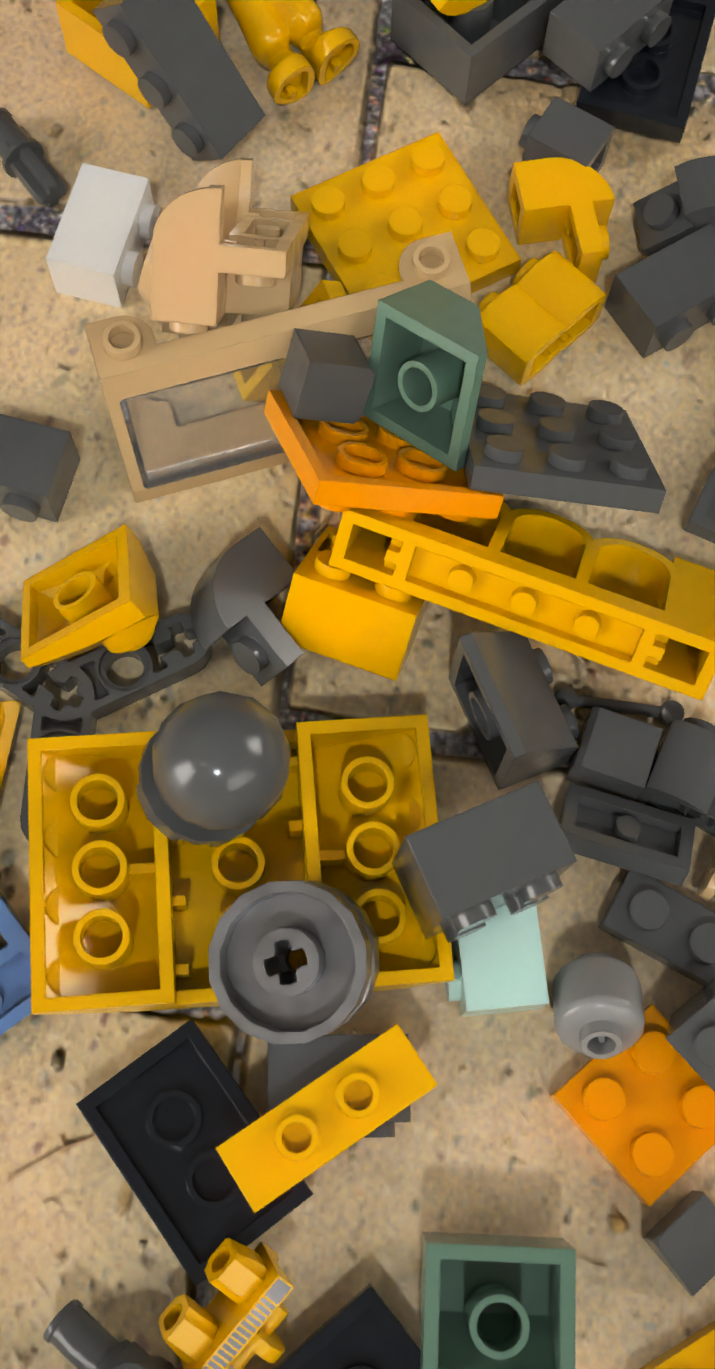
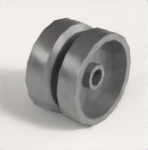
(254, 971)

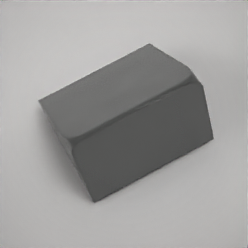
(687, 1241)

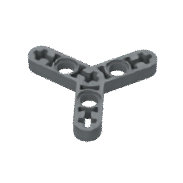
(94, 688)

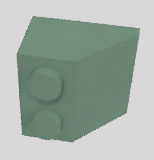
(427, 369)
(497, 1302)

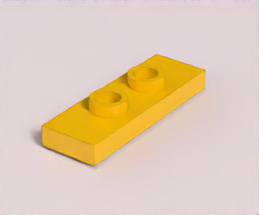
(326, 1117)

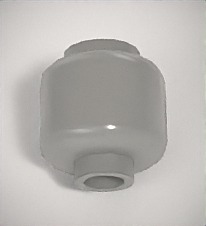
(598, 1005)

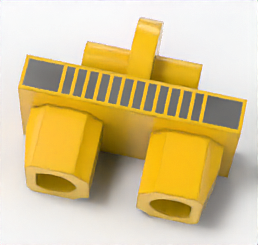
(238, 1317)

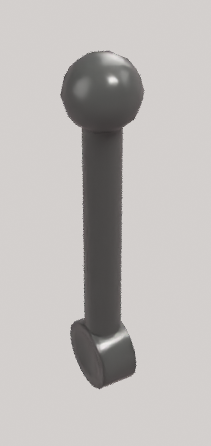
(665, 713)

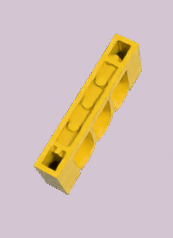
(548, 584)

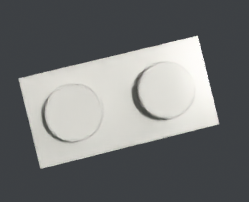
(102, 235)

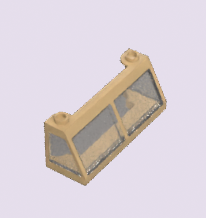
(197, 402)

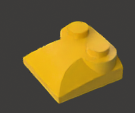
(90, 600)

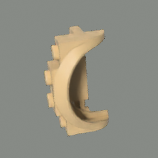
(222, 255)

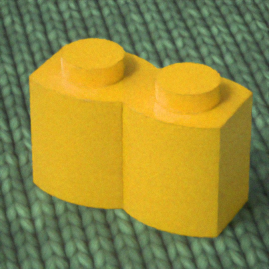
(539, 315)

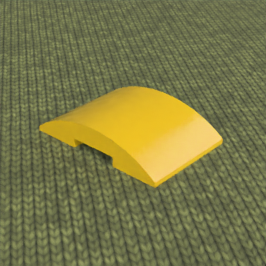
(131, 914)

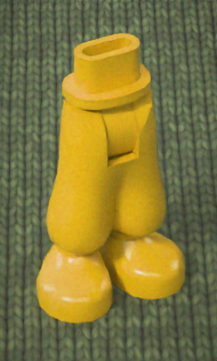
(277, 24)

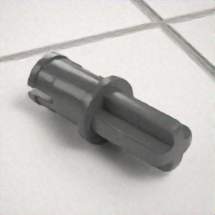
(25, 161)

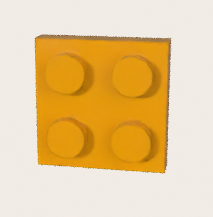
(643, 1111)

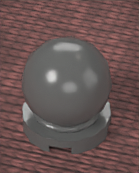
(213, 769)

